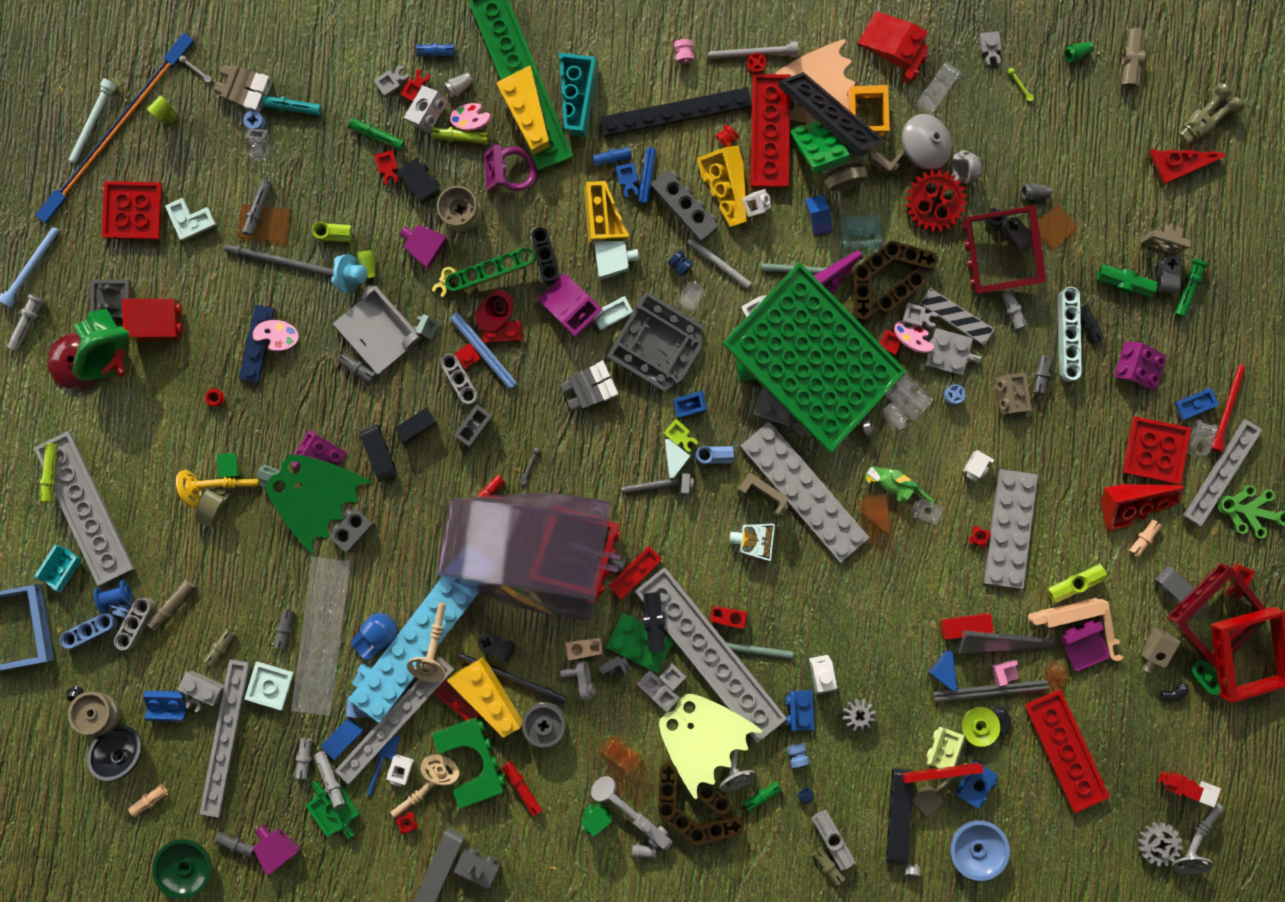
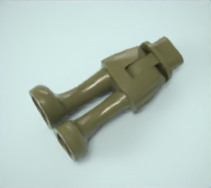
(1202, 124)

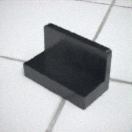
(416, 425)

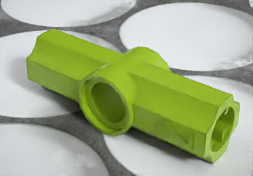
(1087, 578)

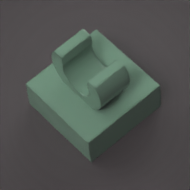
(426, 326)
(265, 473)

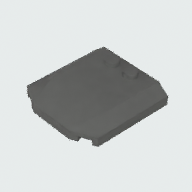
(657, 342)

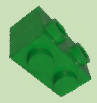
(595, 818)

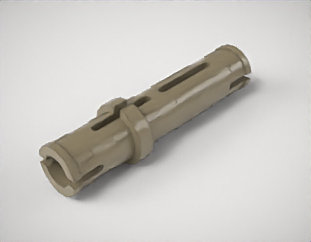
(173, 601)

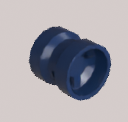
(680, 263)

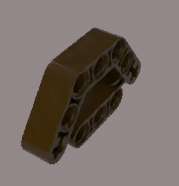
(905, 284)
(692, 825)

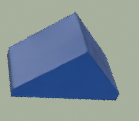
(818, 215)
(690, 404)
(944, 670)

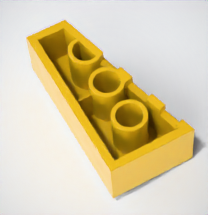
(523, 102)

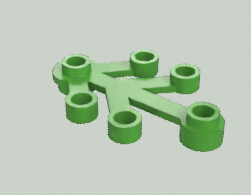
(1249, 510)

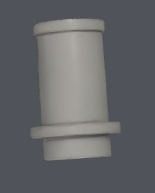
(643, 851)

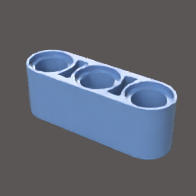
(80, 633)

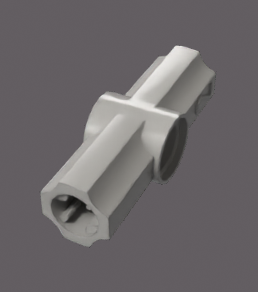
(839, 850)

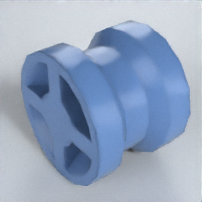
(257, 123)
(956, 391)

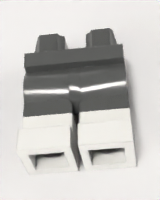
(585, 391)

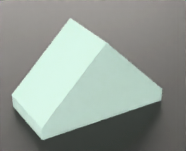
(675, 457)

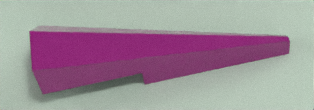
(832, 275)

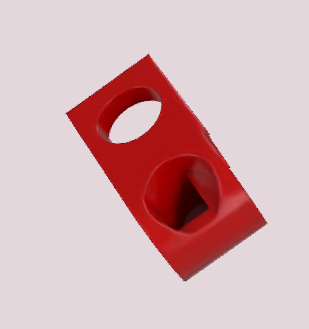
(729, 617)

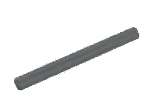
(992, 690)

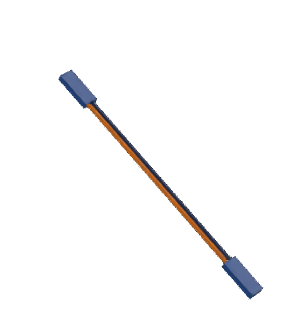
(57, 198)

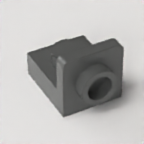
(611, 665)

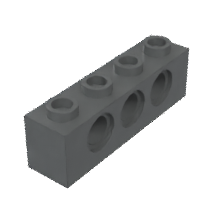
(669, 180)

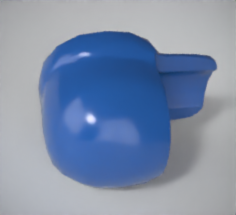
(375, 635)

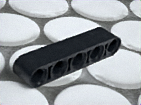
(899, 818)

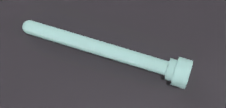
(107, 88)

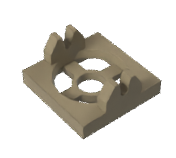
(1167, 241)

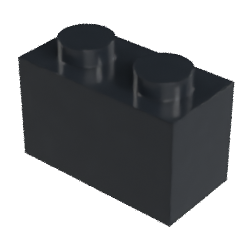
(419, 181)

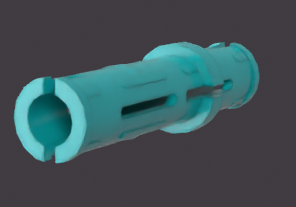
(291, 105)

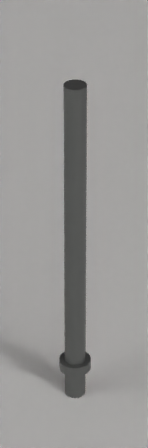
(238, 250)

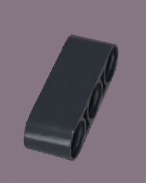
(545, 246)
(378, 452)

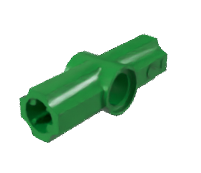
(1126, 281)

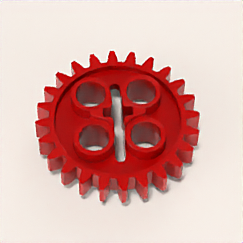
(951, 206)

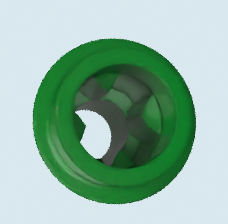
(1076, 52)

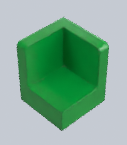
(228, 465)

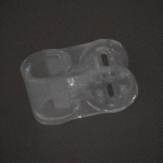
(1203, 435)

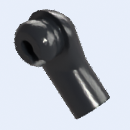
(1181, 692)
(1004, 718)

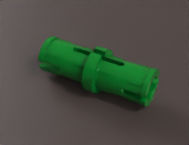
(763, 796)

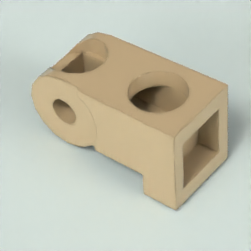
(583, 648)

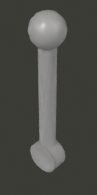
(207, 78)

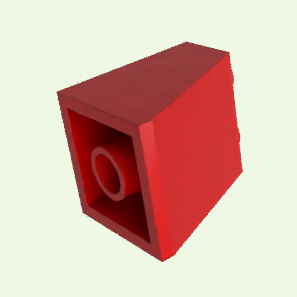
(152, 319)

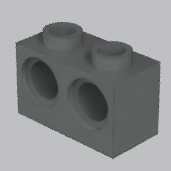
(355, 534)

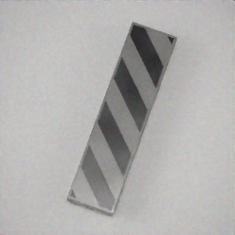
(956, 316)

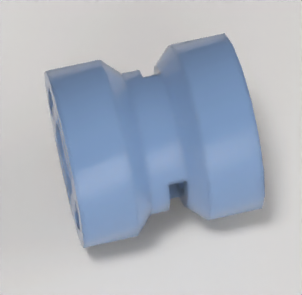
(798, 755)

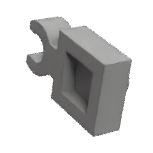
(989, 45)
(389, 82)
(916, 315)

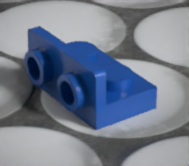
(165, 706)
(801, 710)

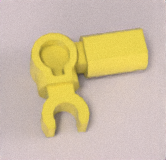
(445, 272)

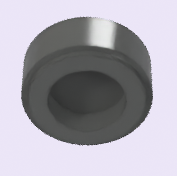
(867, 429)

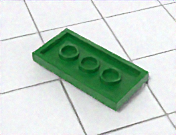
(819, 146)

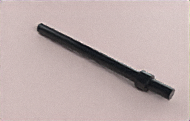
(545, 692)

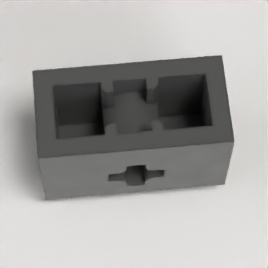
(474, 426)

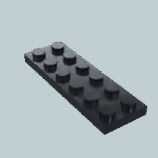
(831, 114)

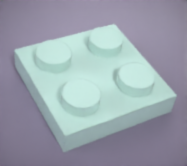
(269, 685)

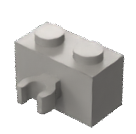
(201, 689)

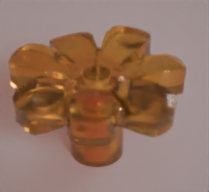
(1056, 674)

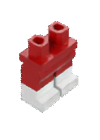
(1182, 785)

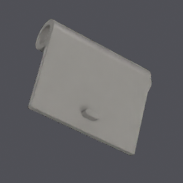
(380, 327)

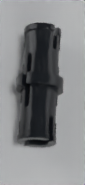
(1091, 324)

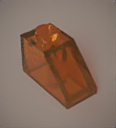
(875, 510)

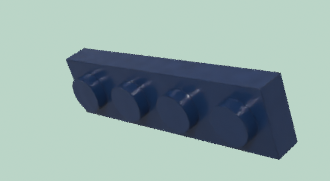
(255, 350)

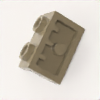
(1013, 393)

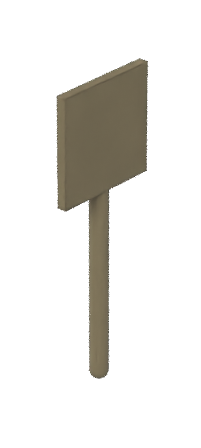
(928, 800)

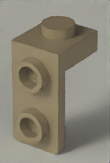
(881, 164)

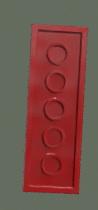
(769, 132)
(1066, 751)

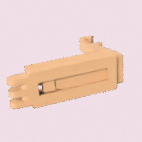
(1078, 611)

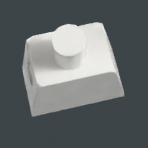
(823, 674)

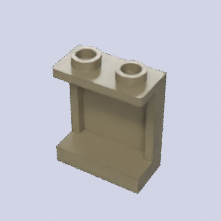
(780, 499)

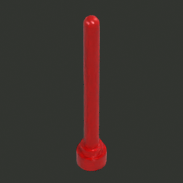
(1218, 442)

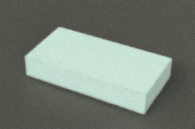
(614, 312)

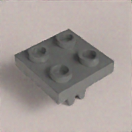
(109, 295)

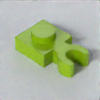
(678, 433)

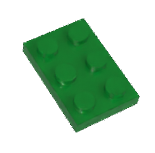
(631, 642)

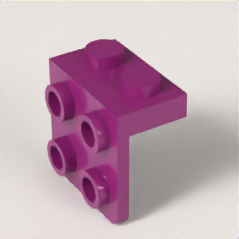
(1140, 364)
(1084, 645)

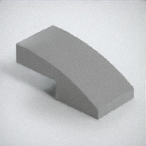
(658, 690)

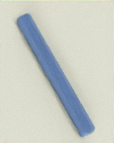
(482, 349)

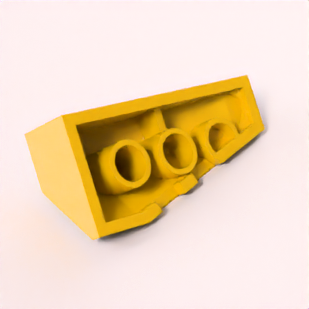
(725, 176)

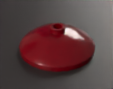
(60, 366)

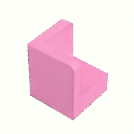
(1005, 672)

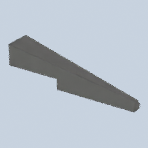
(985, 642)

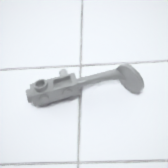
(604, 790)

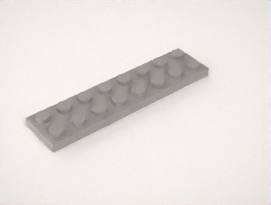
(805, 491)
(86, 512)

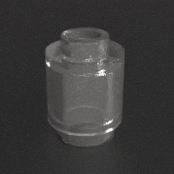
(894, 416)

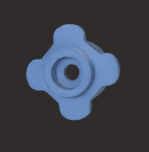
(120, 610)

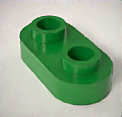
(1205, 676)

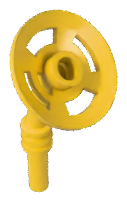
(195, 486)

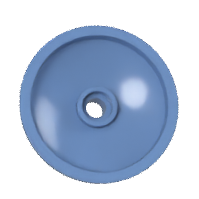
(990, 858)

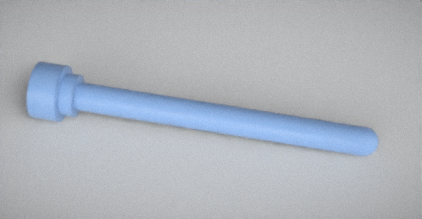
(8, 297)

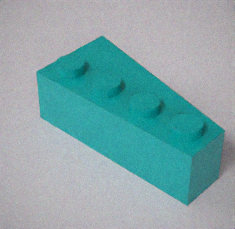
(578, 88)

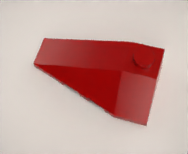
(1134, 501)

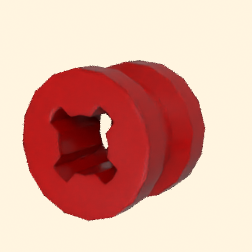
(755, 60)
(727, 136)

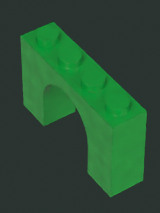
(472, 734)

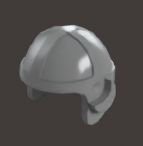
(966, 167)

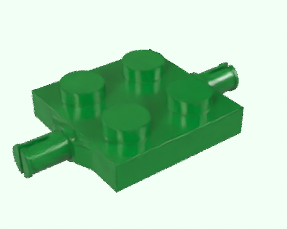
(327, 817)

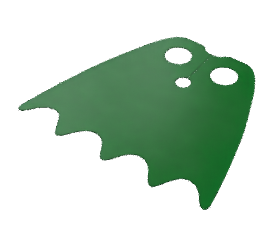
(317, 501)

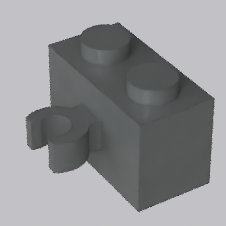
(477, 867)

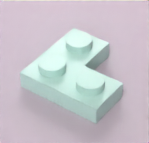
(189, 224)

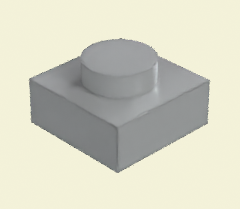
(687, 484)
(672, 676)

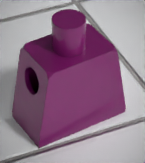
(423, 244)
(274, 848)

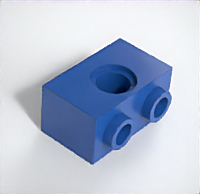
(977, 797)

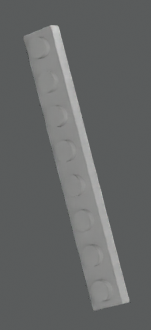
(389, 725)
(224, 738)

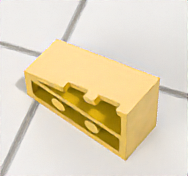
(601, 214)

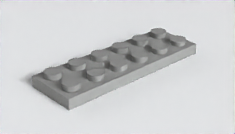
(1010, 528)

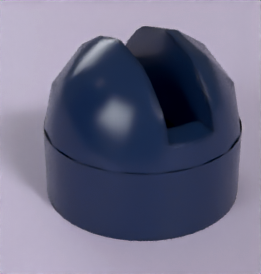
(806, 795)

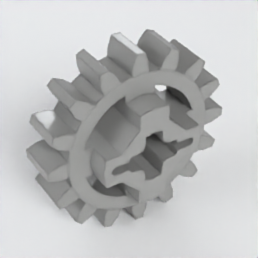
(1164, 851)

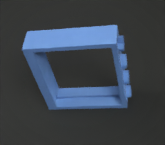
(40, 625)

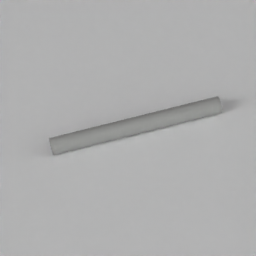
(718, 262)

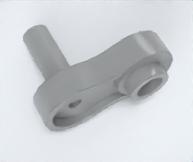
(582, 671)

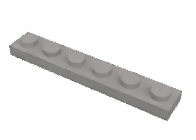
(1222, 472)

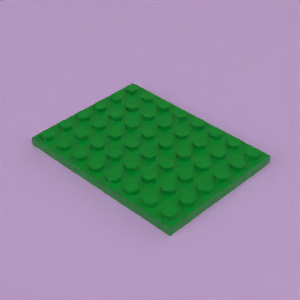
(814, 357)

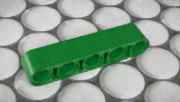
(481, 269)

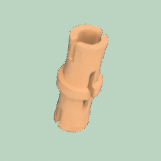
(1145, 538)
(148, 800)

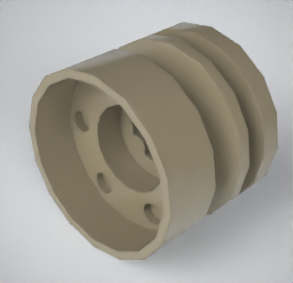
(449, 207)

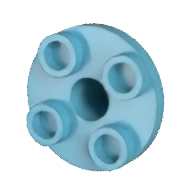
(348, 273)

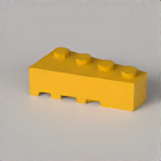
(486, 695)

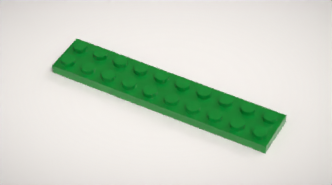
(511, 55)

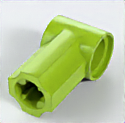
(162, 110)
(334, 232)

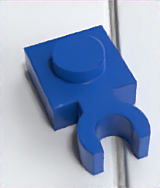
(627, 177)

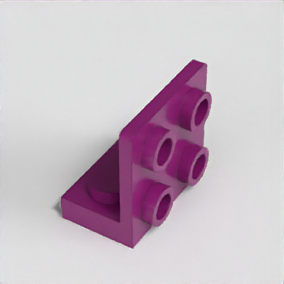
(320, 449)

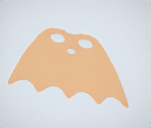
(827, 70)

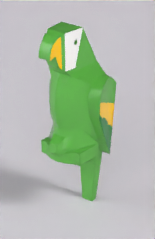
(895, 483)

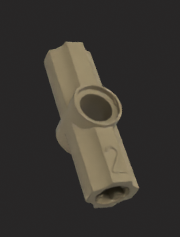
(1133, 58)

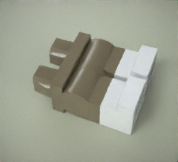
(243, 87)

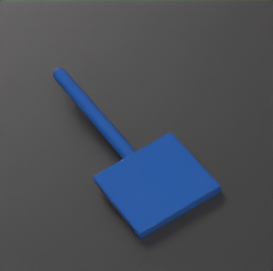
(387, 751)

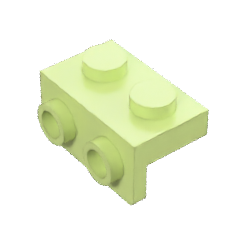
(946, 748)

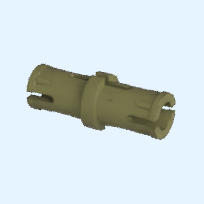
(219, 647)
(828, 866)

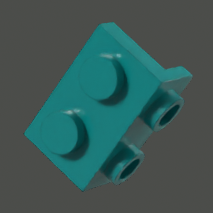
(58, 567)

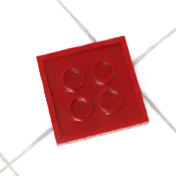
(132, 210)
(1156, 450)

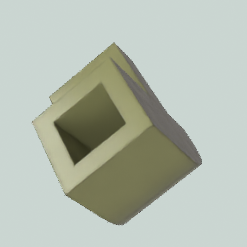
(211, 505)

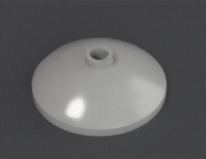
(927, 142)

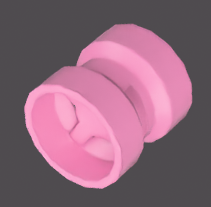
(684, 50)

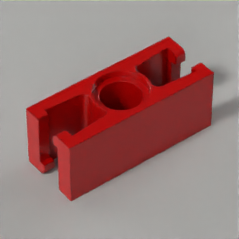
(953, 627)

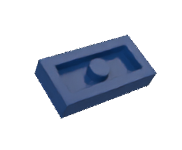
(1196, 403)

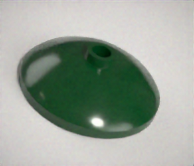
(173, 877)

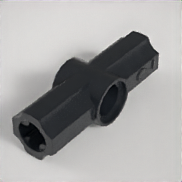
(654, 621)

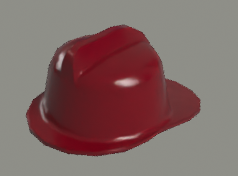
(494, 310)

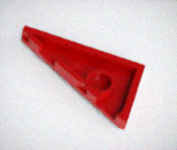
(1175, 164)

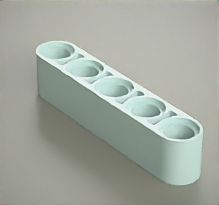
(1075, 327)

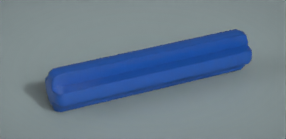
(647, 175)

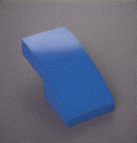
(341, 738)

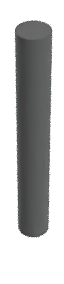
(649, 485)

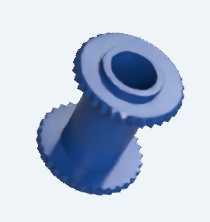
(113, 597)

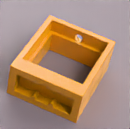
(878, 91)

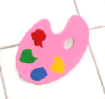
(466, 117)
(281, 335)
(910, 335)

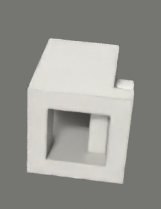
(761, 202)
(977, 465)
(393, 774)

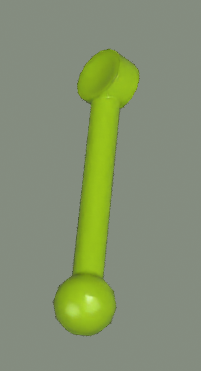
(1029, 97)

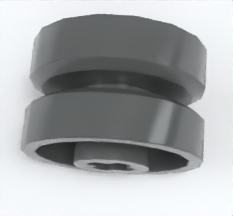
(540, 735)

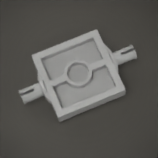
(950, 352)

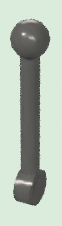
(536, 451)

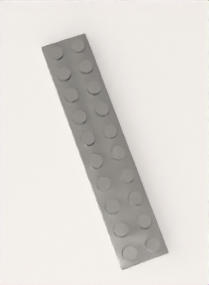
(713, 656)

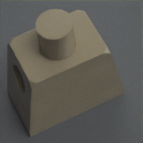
(1159, 649)

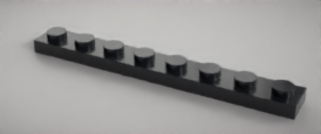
(675, 112)

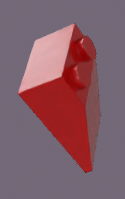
(893, 39)

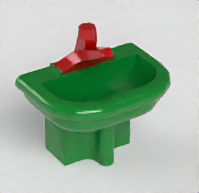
(100, 347)

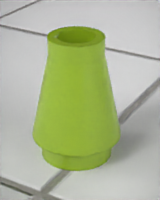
(367, 259)

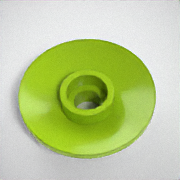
(990, 726)

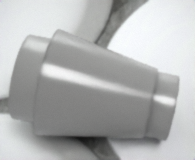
(458, 84)

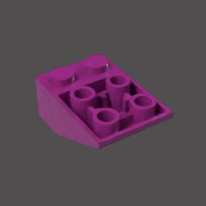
(571, 305)

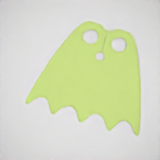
(708, 744)

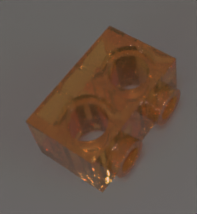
(621, 753)

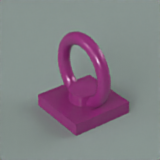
(496, 168)

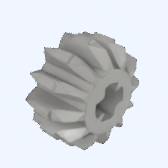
(852, 715)

